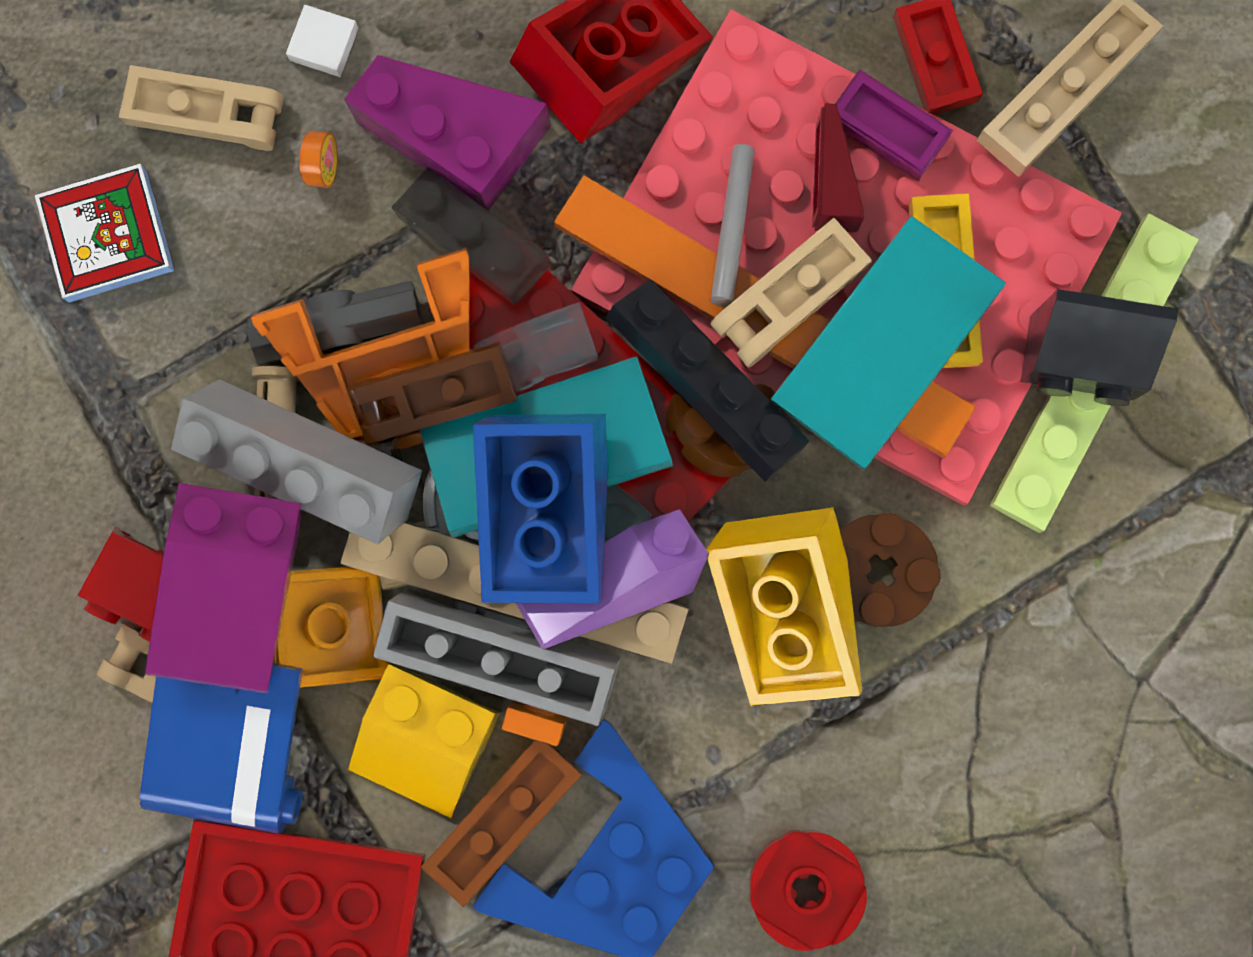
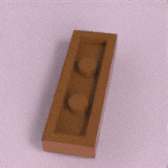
(501, 821)

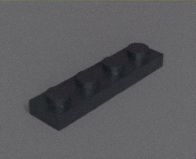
(707, 379)

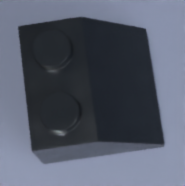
(1096, 346)

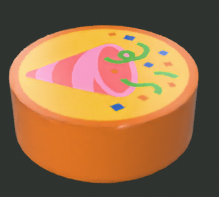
(318, 159)

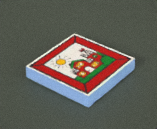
(104, 233)

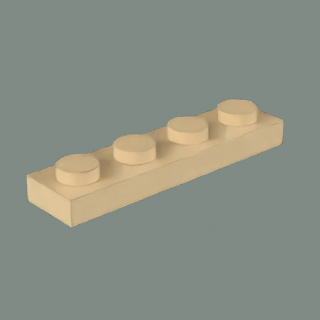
(1069, 84)

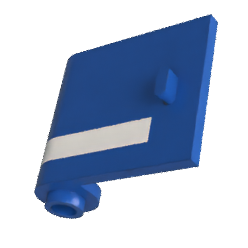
(223, 752)

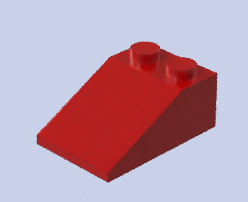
(605, 56)

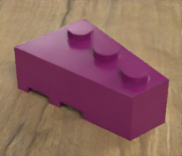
(449, 124)

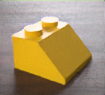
(422, 739)

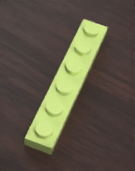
(1070, 422)

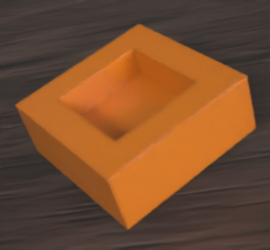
(534, 723)

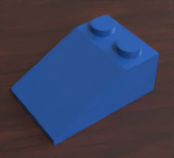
(541, 507)

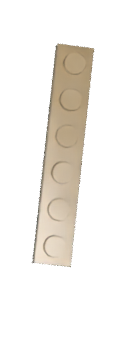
(453, 569)

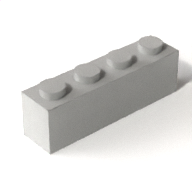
(296, 460)
(496, 657)

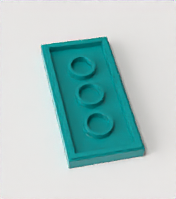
(887, 342)
(617, 390)

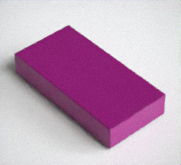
(891, 125)

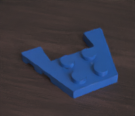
(629, 879)

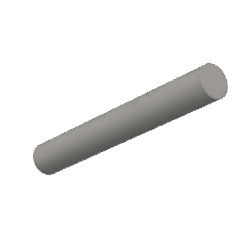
(732, 225)

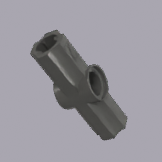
(350, 319)

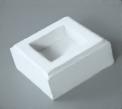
(322, 40)

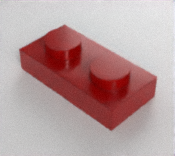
(937, 55)

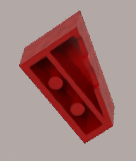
(124, 582)

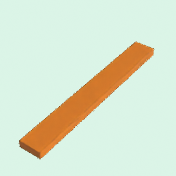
(687, 274)

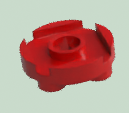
(814, 923)

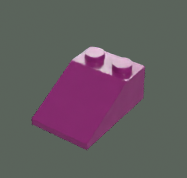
(223, 588)

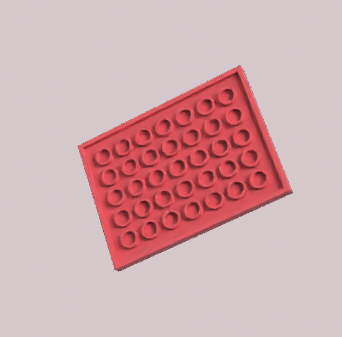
(769, 96)

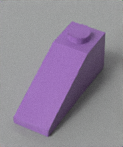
(640, 571)

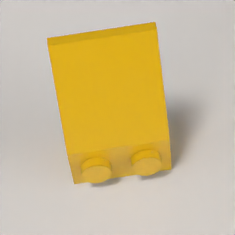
(788, 606)

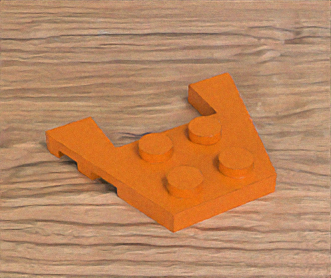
(328, 375)

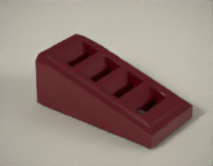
(835, 182)

